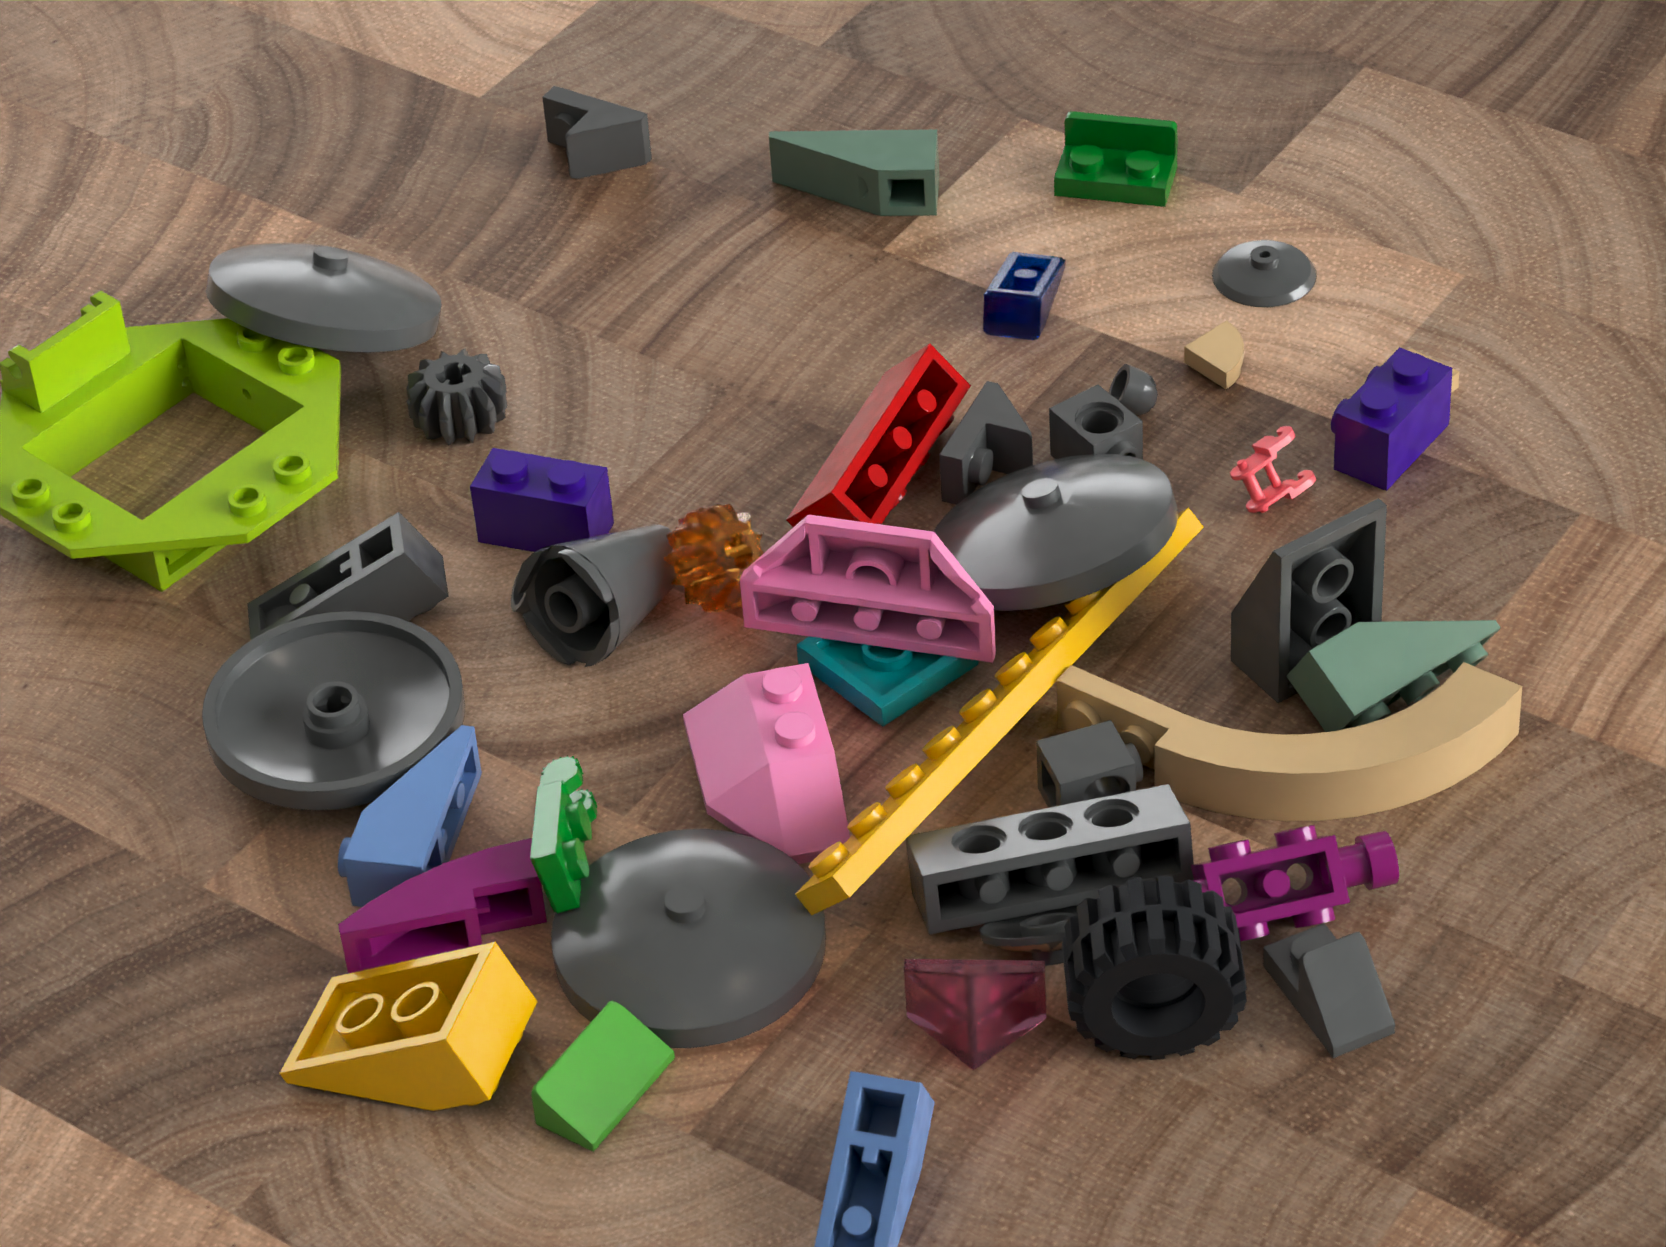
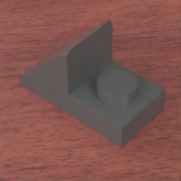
(596, 133)
(985, 441)
(1332, 987)

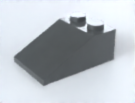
(1309, 596)

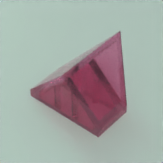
(975, 1004)

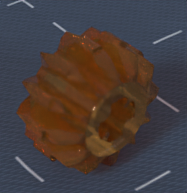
(711, 554)

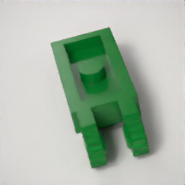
(560, 832)

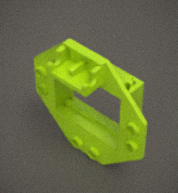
(109, 380)

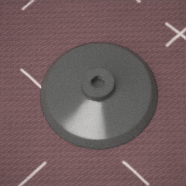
(1264, 274)

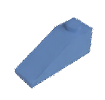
(413, 821)
(875, 1162)

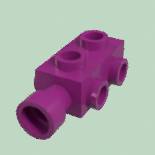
(1267, 888)

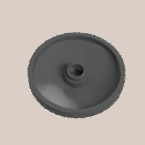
(323, 297)
(1061, 528)
(331, 709)
(691, 936)

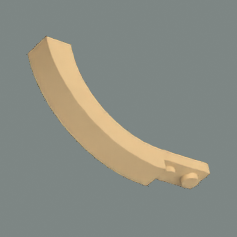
(1307, 774)

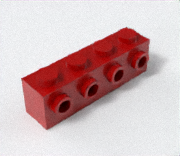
(886, 441)

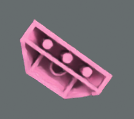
(869, 589)
(770, 762)

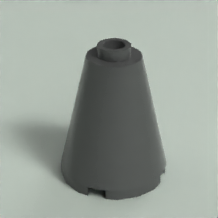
(594, 591)

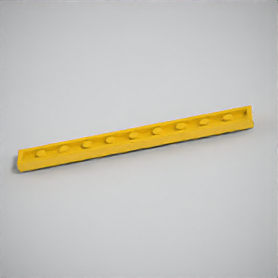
(986, 721)

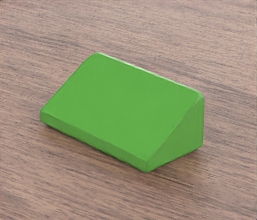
(599, 1077)

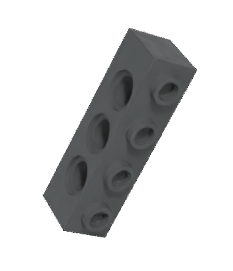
(1047, 857)

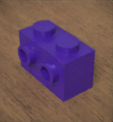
(1391, 418)
(539, 500)

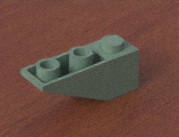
(861, 168)
(1377, 663)

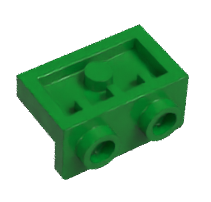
(1117, 159)

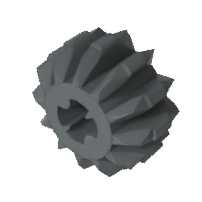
(456, 396)

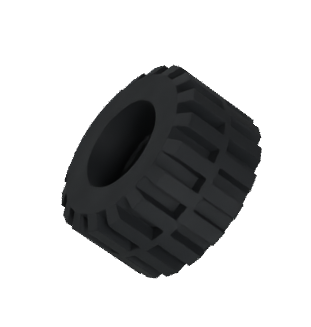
(1153, 968)

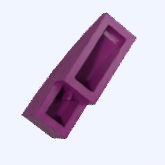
(446, 908)

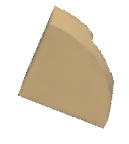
(1217, 354)

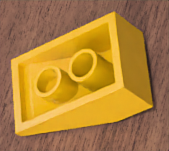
(416, 1030)

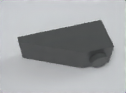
(380, 572)

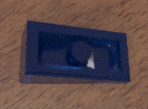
(1022, 295)

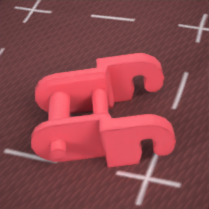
(1265, 452)

